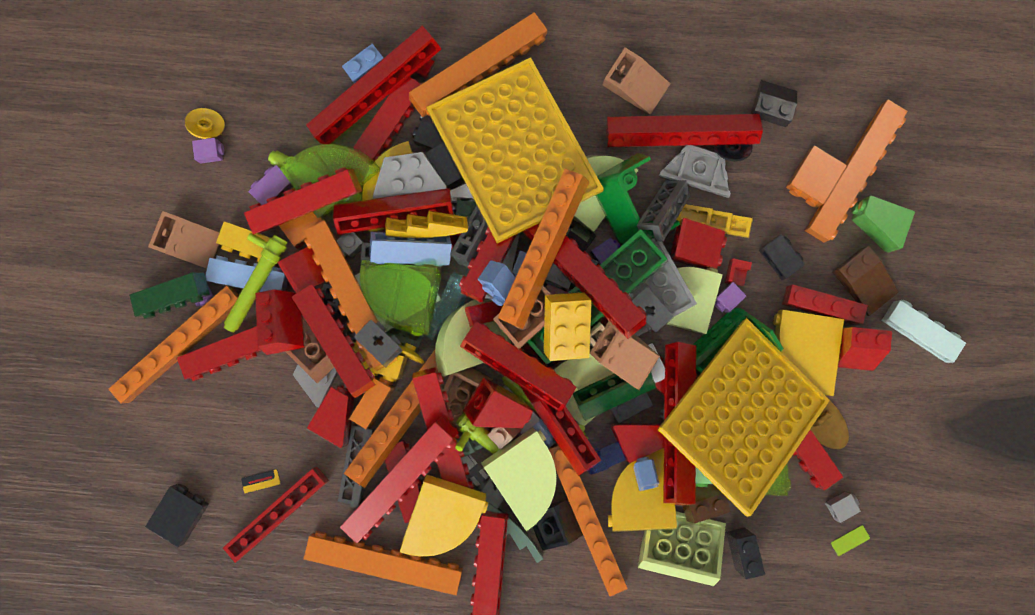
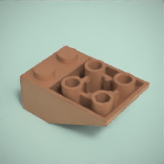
(636, 81)
(184, 240)
(625, 357)

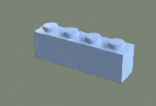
(238, 273)

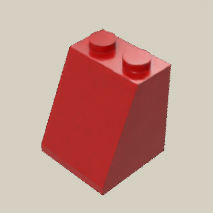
(698, 244)
(302, 270)
(863, 348)
(496, 407)
(333, 417)
(638, 439)

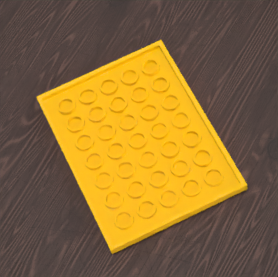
(511, 147)
(744, 417)

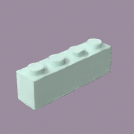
(924, 331)

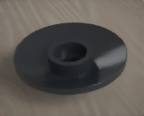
(734, 152)

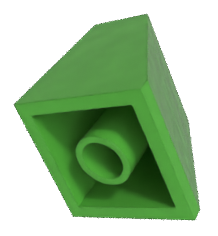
(883, 222)

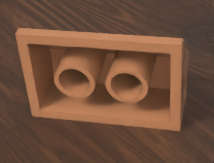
(533, 324)

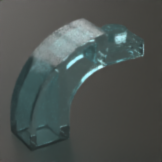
(450, 301)

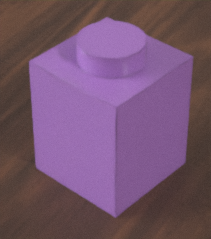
(208, 150)
(729, 298)

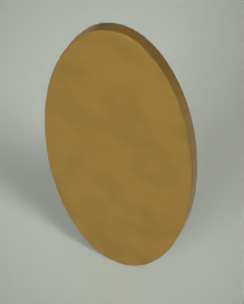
(831, 428)

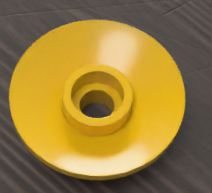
(204, 123)
(409, 352)

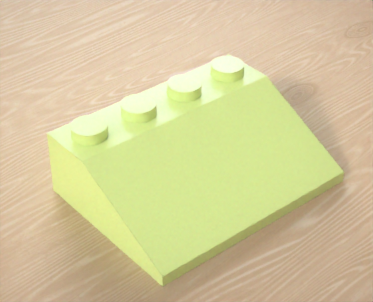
(686, 552)

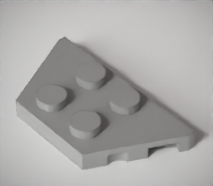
(699, 169)
(407, 175)
(315, 391)

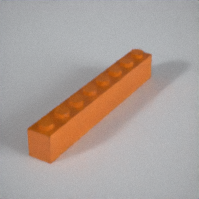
(480, 63)
(859, 166)
(543, 248)
(343, 283)
(174, 346)
(387, 433)
(588, 523)
(383, 563)

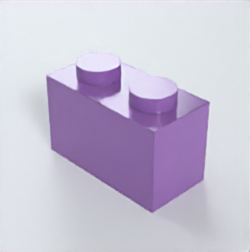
(271, 185)

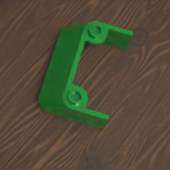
(617, 202)
(710, 343)

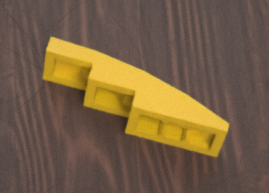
(724, 221)
(433, 225)

